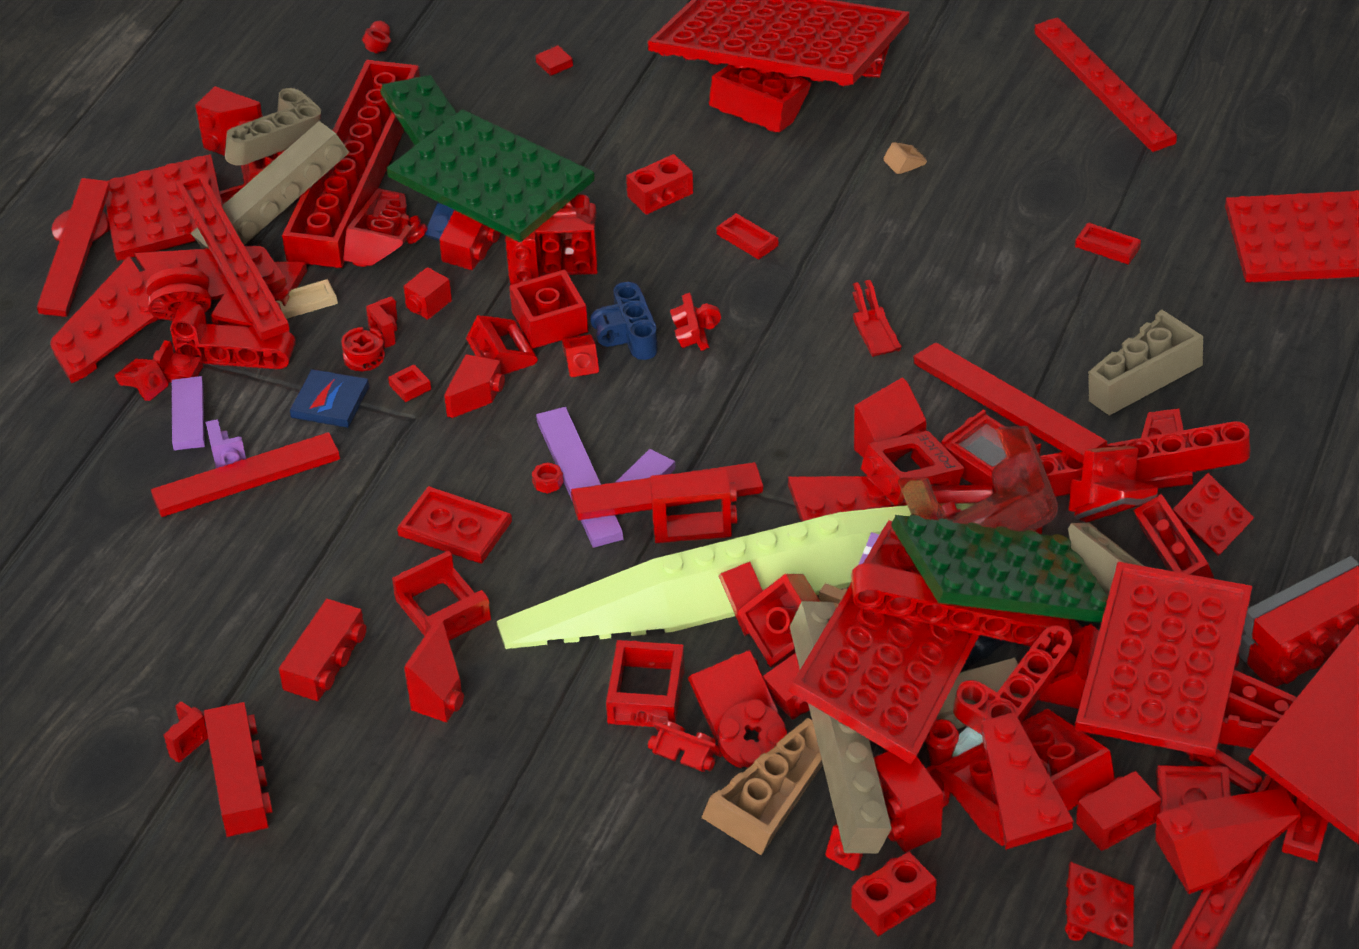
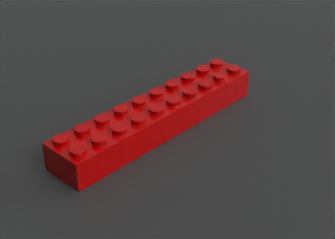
(371, 136)

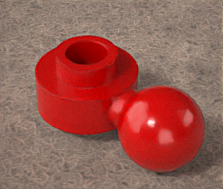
(377, 37)

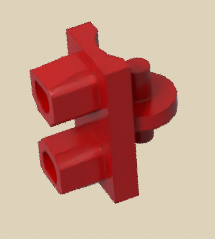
(693, 321)

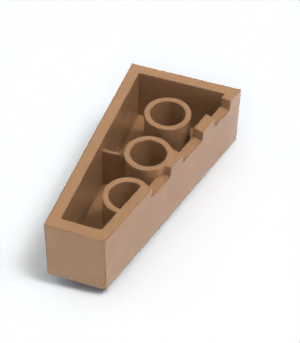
(766, 792)

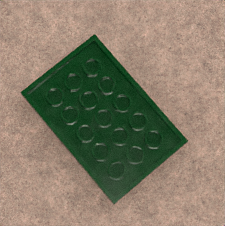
(491, 175)
(1001, 568)

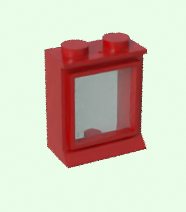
(977, 448)

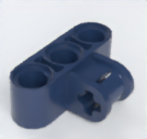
(627, 322)

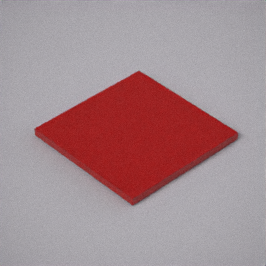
(1317, 741)

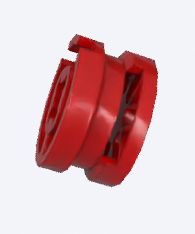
(362, 348)

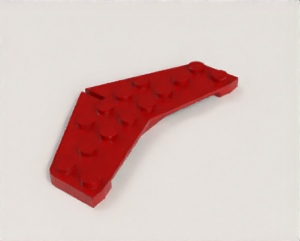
(121, 304)

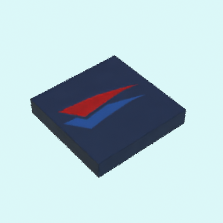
(329, 398)

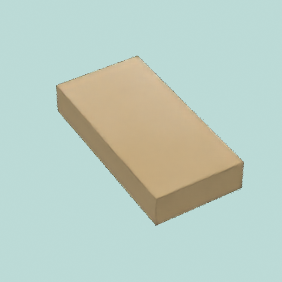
(309, 299)

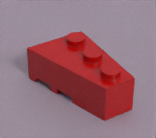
(466, 241)

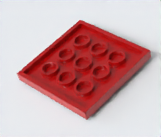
(148, 211)

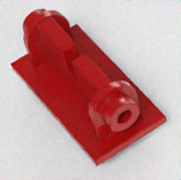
(697, 748)

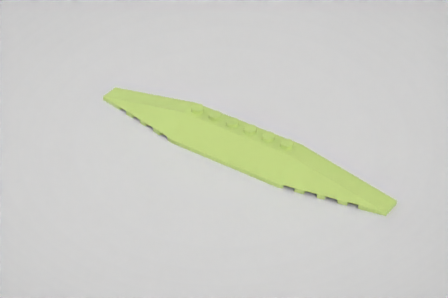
(686, 588)

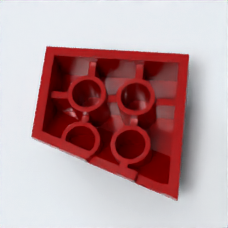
(759, 96)

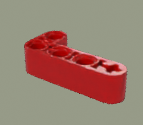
(227, 343)
(1021, 681)

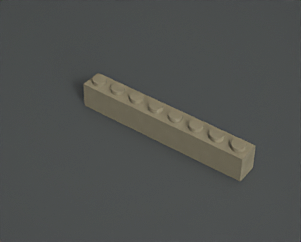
(844, 753)

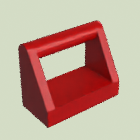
(486, 343)

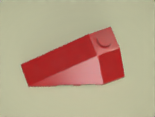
(377, 228)

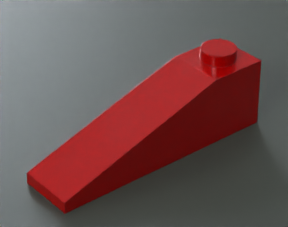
(1217, 834)

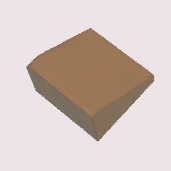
(903, 157)

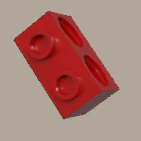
(659, 184)
(895, 898)

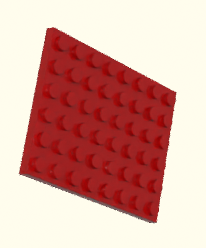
(783, 36)

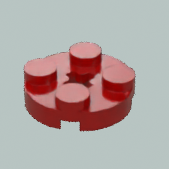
(752, 716)

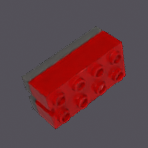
(1302, 624)

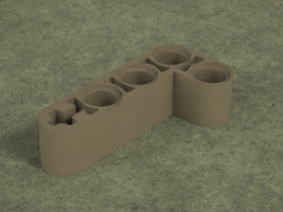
(272, 132)

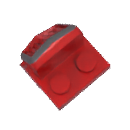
(1108, 484)

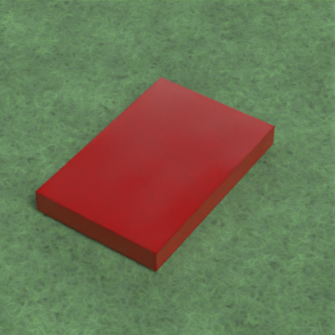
(454, 524)

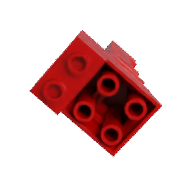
(558, 244)

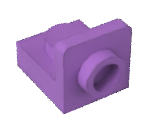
(224, 449)

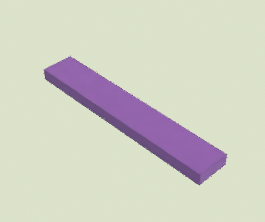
(576, 469)

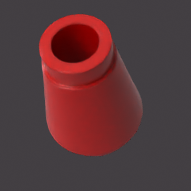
(941, 741)

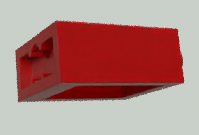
(692, 487)
(627, 707)

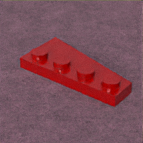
(835, 494)
(1024, 792)

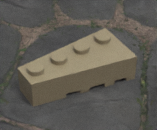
(1145, 363)

